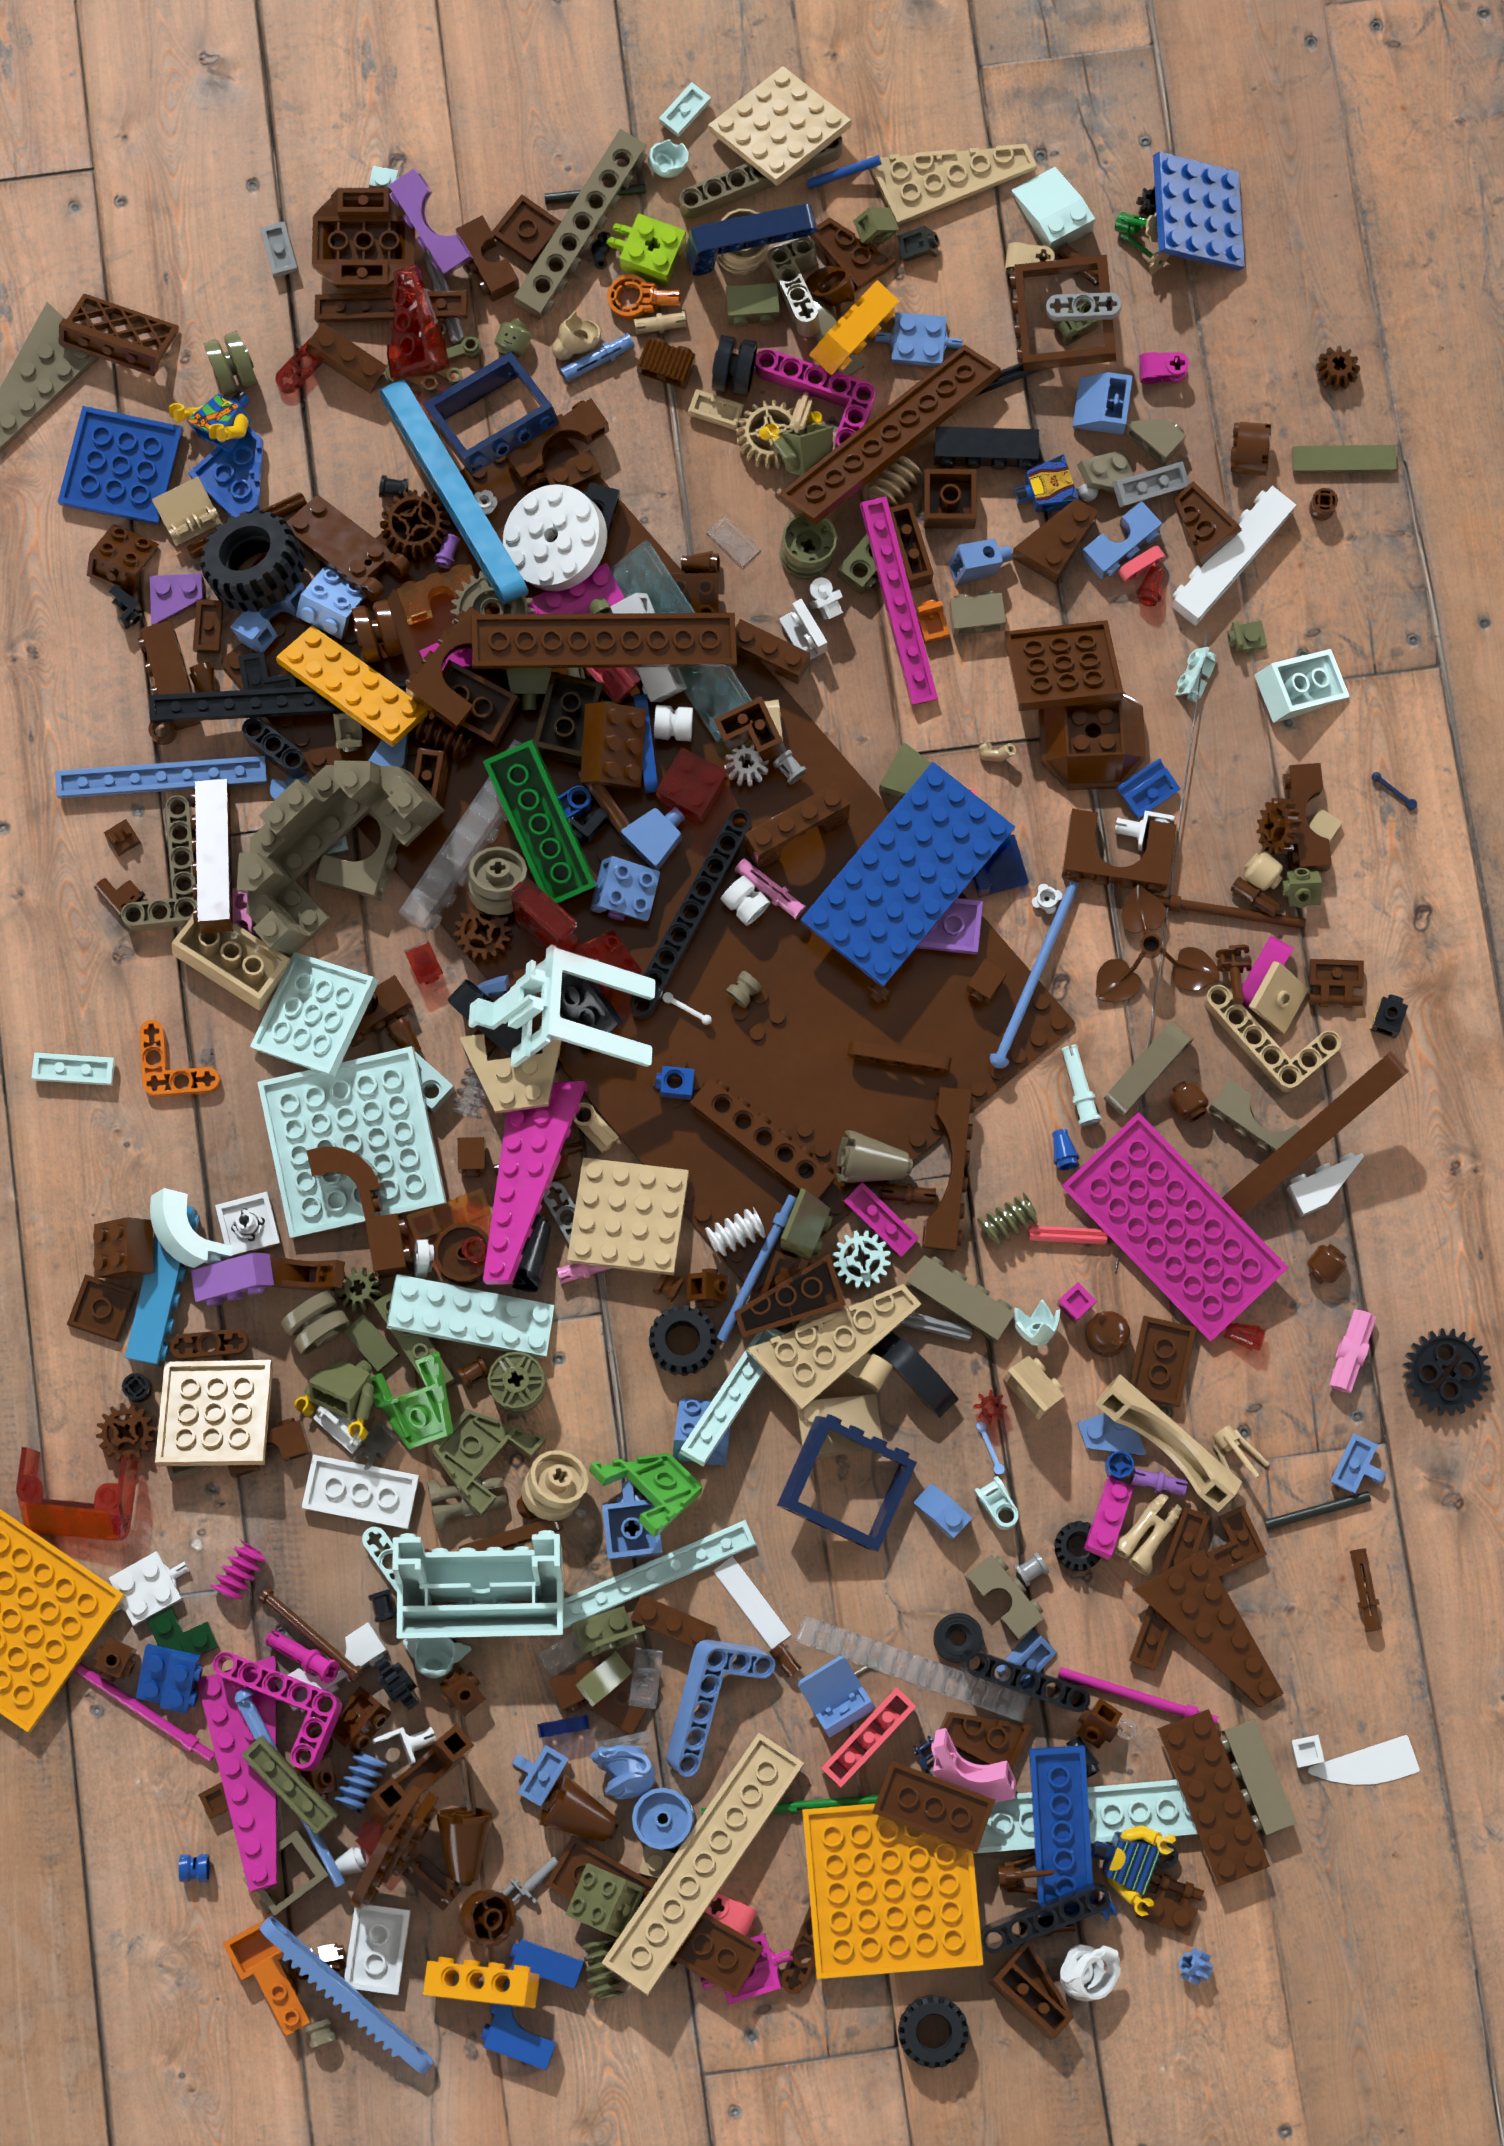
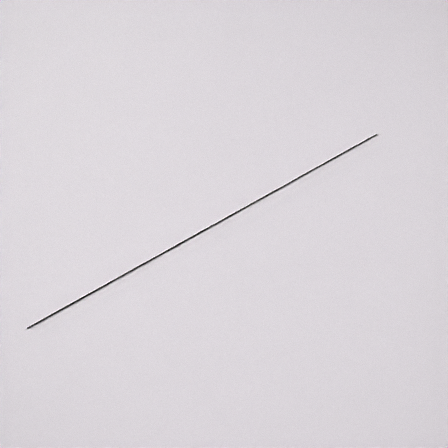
(1171, 884)

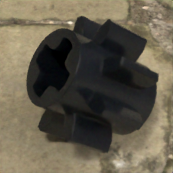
(1147, 208)

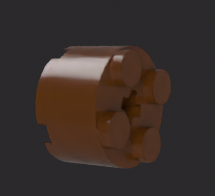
(1250, 448)

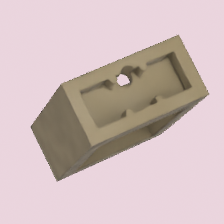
(311, 1860)

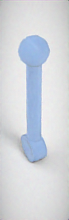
(998, 1468)

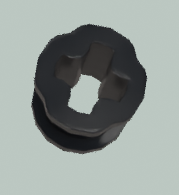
(392, 487)
(383, 1606)

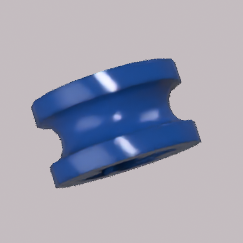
(1111, 1910)

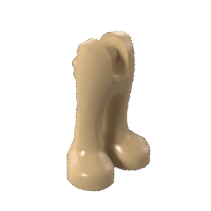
(1143, 1557)

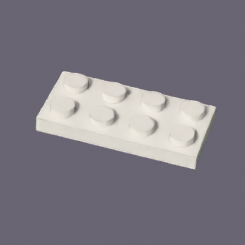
(360, 1494)

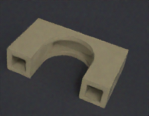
(365, 876)

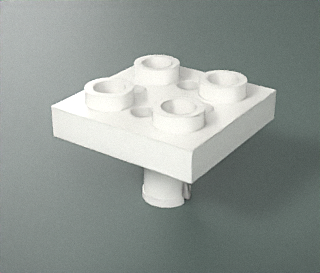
(231, 1214)

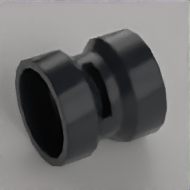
(140, 1390)

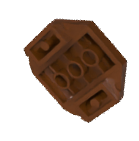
(356, 217)
(1087, 761)

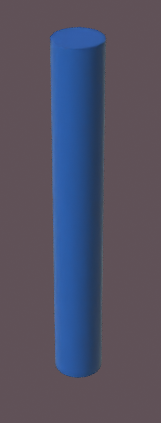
(844, 172)

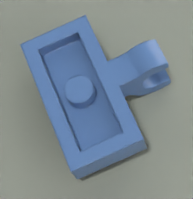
(1355, 1465)
(540, 1774)

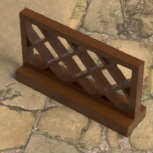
(113, 346)

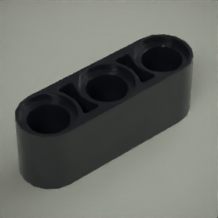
(269, 737)

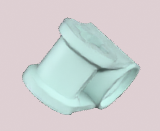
(997, 1502)

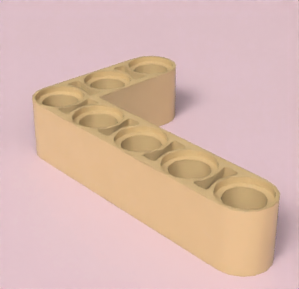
(1267, 1044)

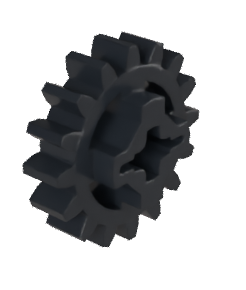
(396, 1682)

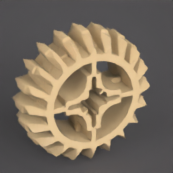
(749, 439)

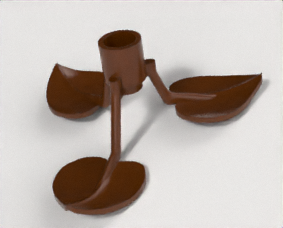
(1143, 913)

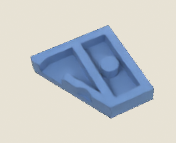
(1107, 1435)

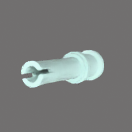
(1083, 1096)

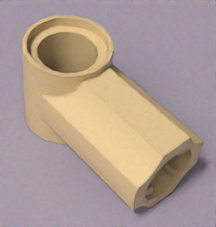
(596, 1129)

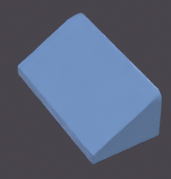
(1032, 1653)

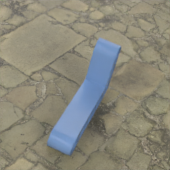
(707, 1695)

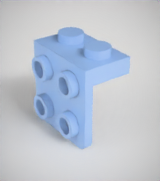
(329, 602)

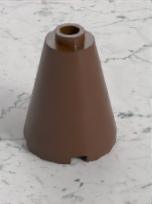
(577, 1812)
(464, 1841)

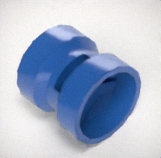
(1122, 1462)
(194, 1867)

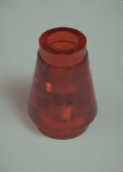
(1151, 587)
(1245, 1335)

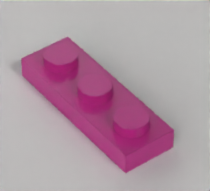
(881, 1219)
(1108, 1517)

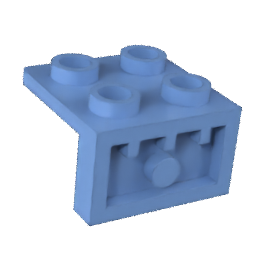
(625, 888)

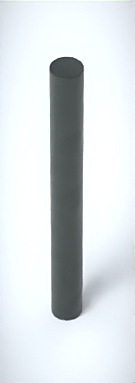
(572, 195)
(1317, 1510)

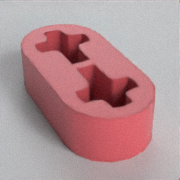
(1141, 564)

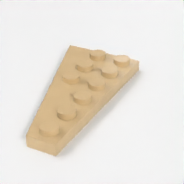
(939, 178)
(823, 1350)

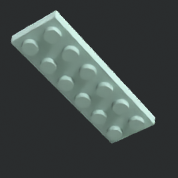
(470, 1316)

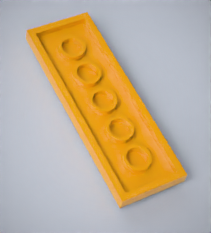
(352, 686)

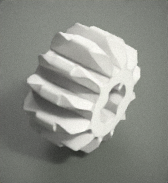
(735, 765)

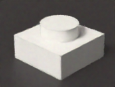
(1307, 1751)

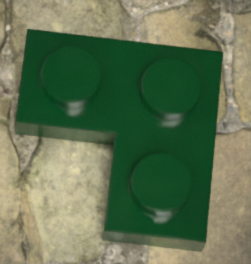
(170, 1635)

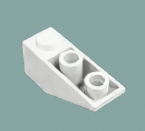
(1318, 1189)

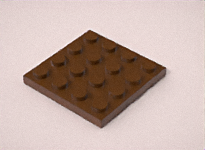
(1063, 665)

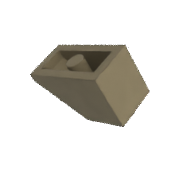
(1156, 437)

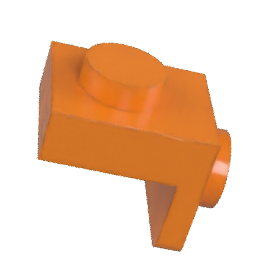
(932, 621)

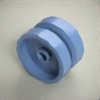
(679, 1824)

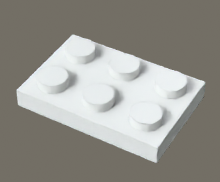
(377, 1949)

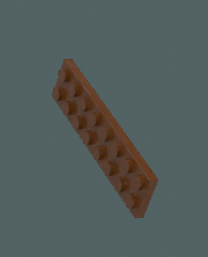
(710, 1949)

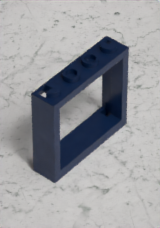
(478, 386)
(804, 1465)

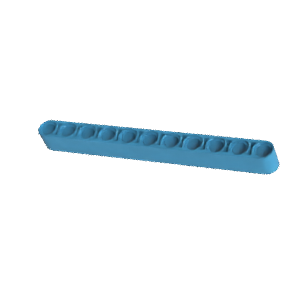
(453, 492)

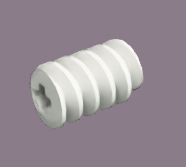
(735, 1232)

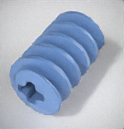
(360, 1782)

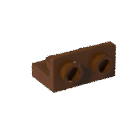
(360, 1721)

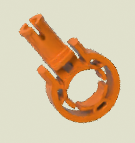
(649, 297)

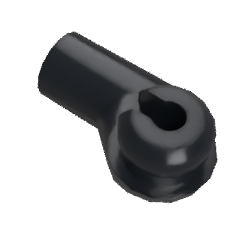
(600, 249)

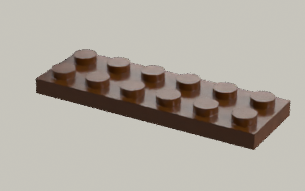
(1213, 1797)

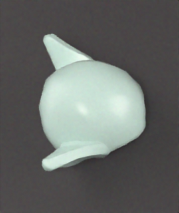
(435, 1655)

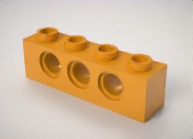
(521, 1992)

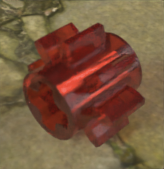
(995, 1401)

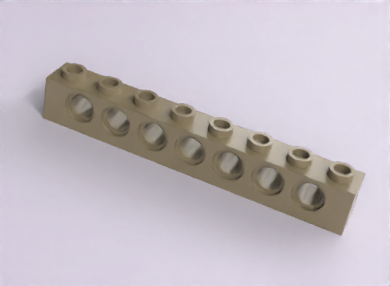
(622, 147)

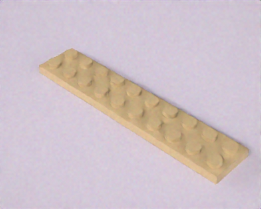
(702, 1864)

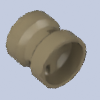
(745, 988)

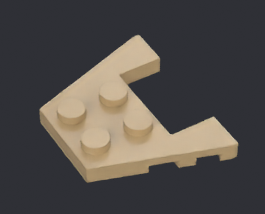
(514, 1087)

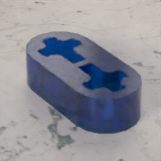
(563, 1726)

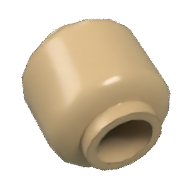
(1263, 871)

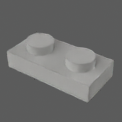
(279, 249)

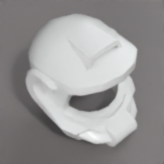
(1084, 1975)

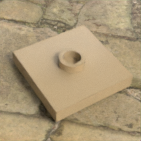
(1279, 997)

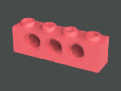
(868, 1737)

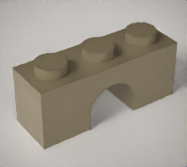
(991, 1576)

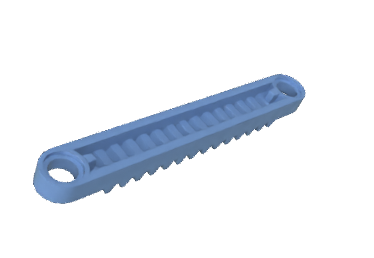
(346, 1995)

